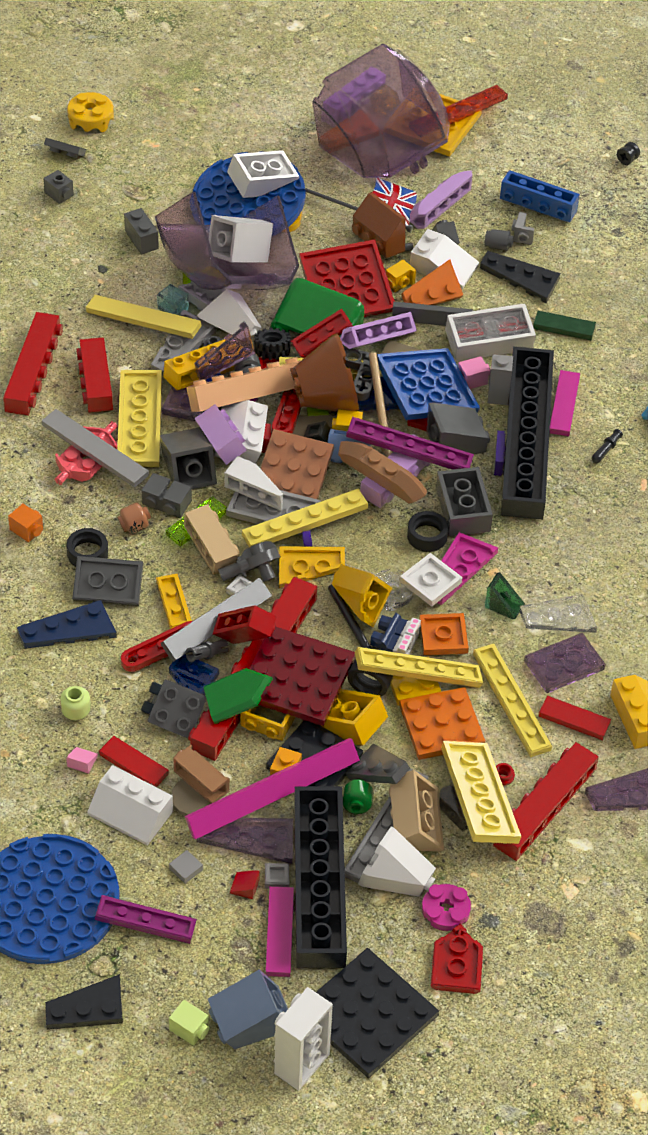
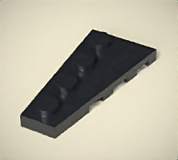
(532, 278)

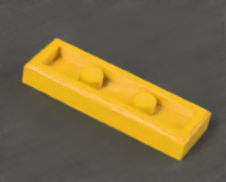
(173, 600)

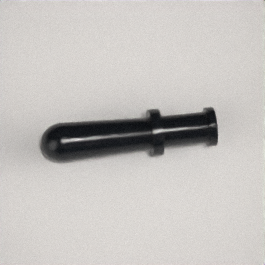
(609, 443)

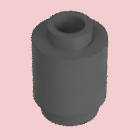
(498, 239)

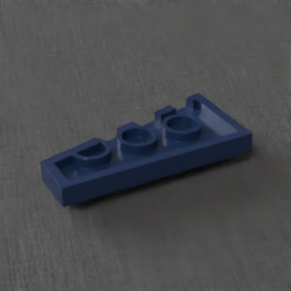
(78, 623)

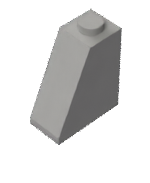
(500, 379)

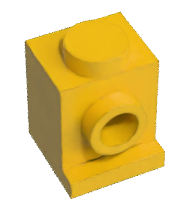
(400, 275)

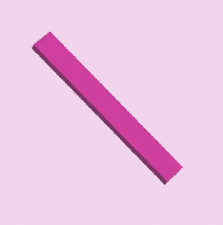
(271, 788)

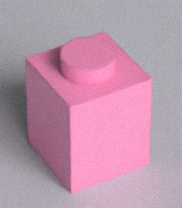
(475, 372)

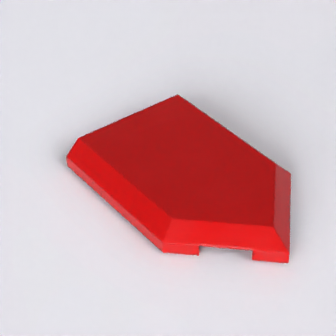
(457, 962)

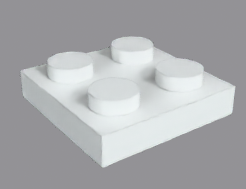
(430, 579)

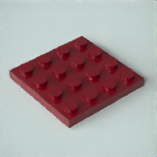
(304, 674)

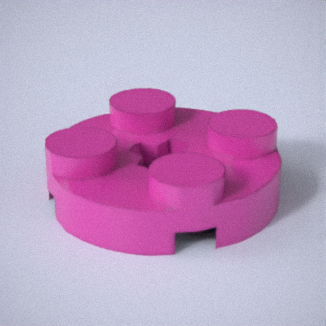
(450, 895)

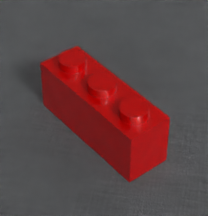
(244, 624)

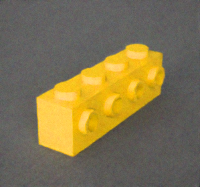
(181, 369)

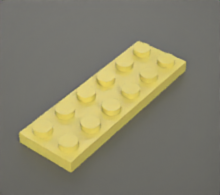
(140, 416)
(480, 792)

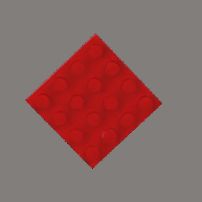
(353, 271)

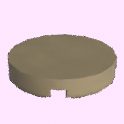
(186, 799)

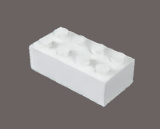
(302, 1038)

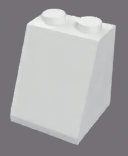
(240, 239)

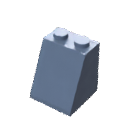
(247, 1010)

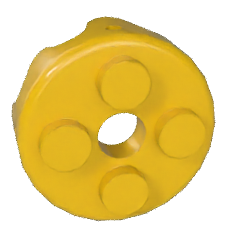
(98, 117)

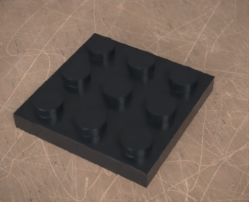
(310, 740)

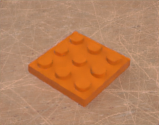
(438, 719)

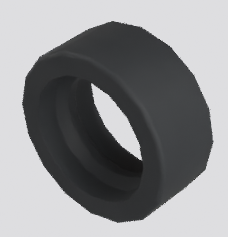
(427, 518)
(86, 535)
(367, 685)

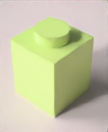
(189, 1023)

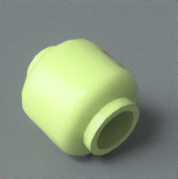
(75, 703)

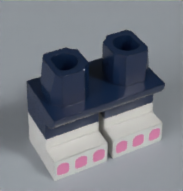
(399, 634)

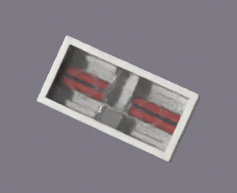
(489, 332)

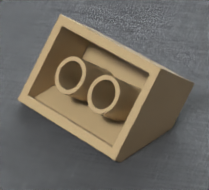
(417, 812)

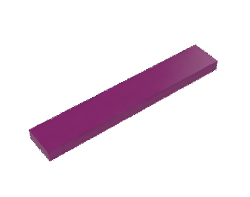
(408, 444)

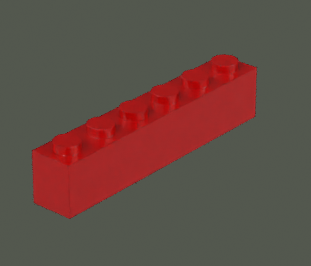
(32, 364)
(550, 797)

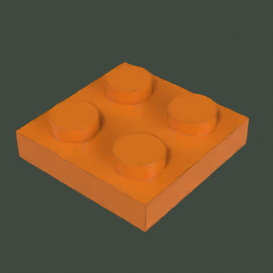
(443, 634)

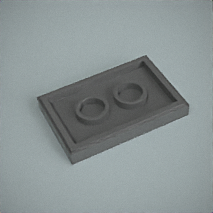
(108, 580)

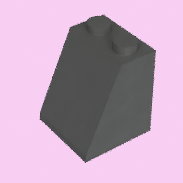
(457, 428)
(189, 457)

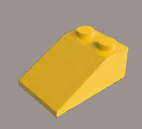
(356, 716)

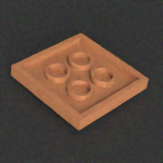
(297, 463)

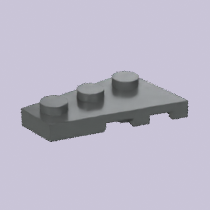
(378, 766)

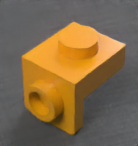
(284, 759)

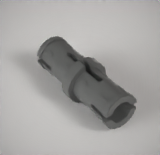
(207, 650)

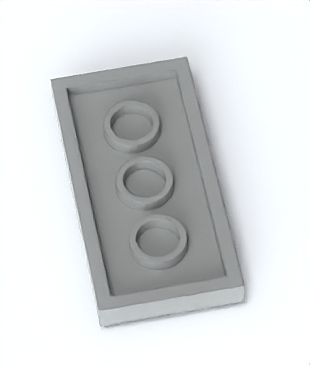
(253, 511)

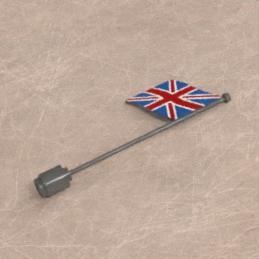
(394, 195)

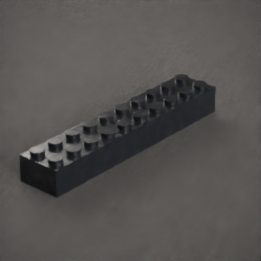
(527, 434)

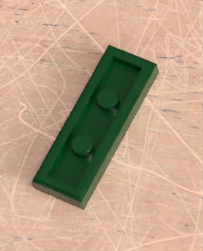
(564, 325)

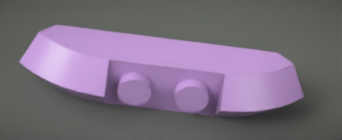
(441, 199)
(378, 330)

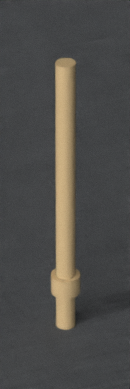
(378, 395)

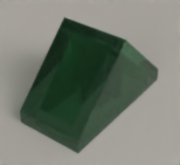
(503, 598)

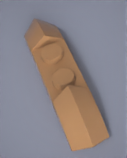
(382, 470)

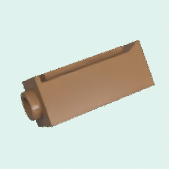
(201, 775)

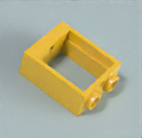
(265, 726)

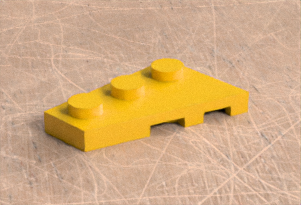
(308, 562)

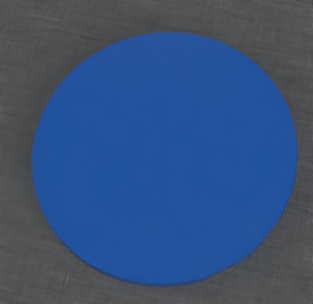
(220, 196)
(52, 898)

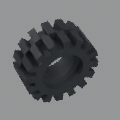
(272, 343)

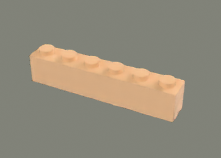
(241, 385)

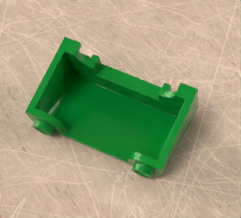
(311, 303)

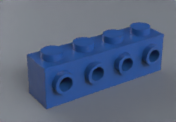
(539, 196)

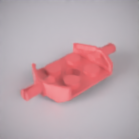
(71, 461)

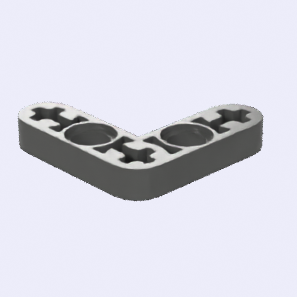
(363, 369)

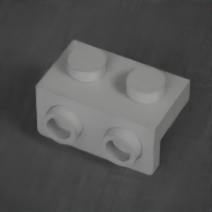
(199, 296)

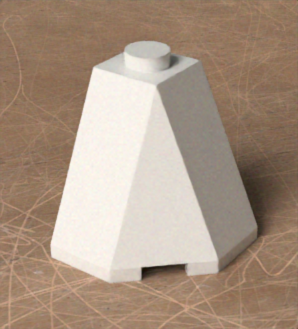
(229, 312)
(398, 867)

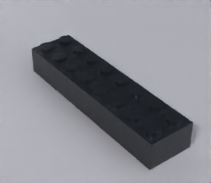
(319, 877)

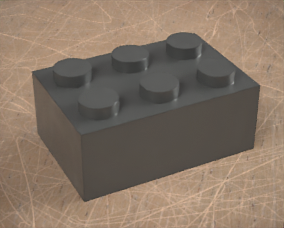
(464, 501)

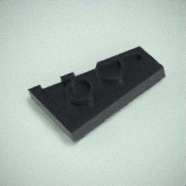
(87, 1006)

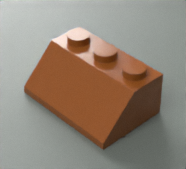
(380, 222)

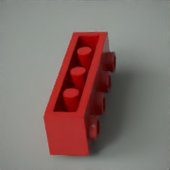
(96, 375)

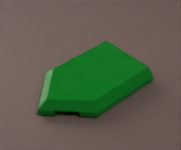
(235, 693)

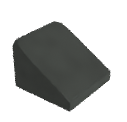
(318, 431)

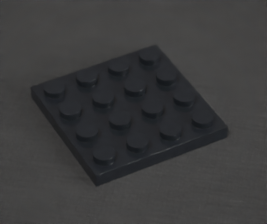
(374, 1012)

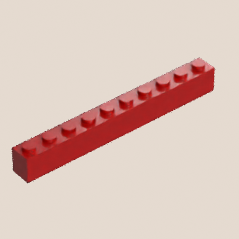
(291, 611)

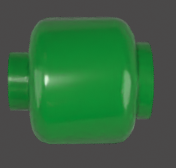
(359, 795)

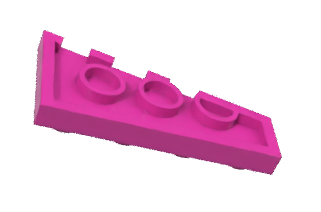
(466, 558)

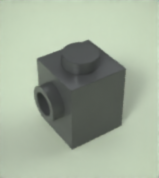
(58, 186)

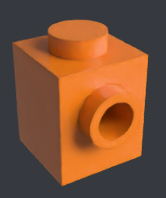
(26, 522)

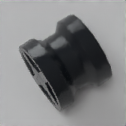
(628, 153)

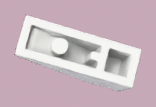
(252, 482)

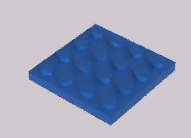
(425, 378)

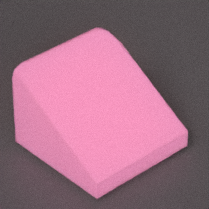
(81, 760)

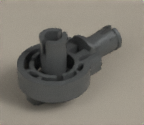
(254, 557)

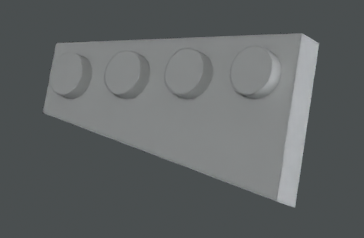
(178, 345)

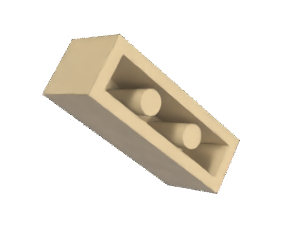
(210, 538)

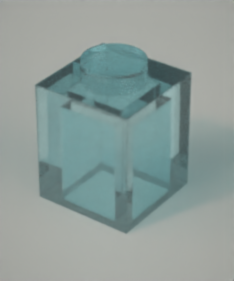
(172, 300)

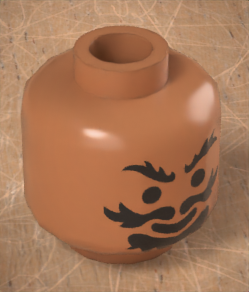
(134, 518)

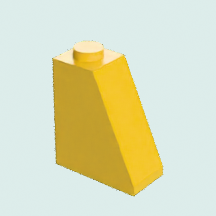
(362, 592)

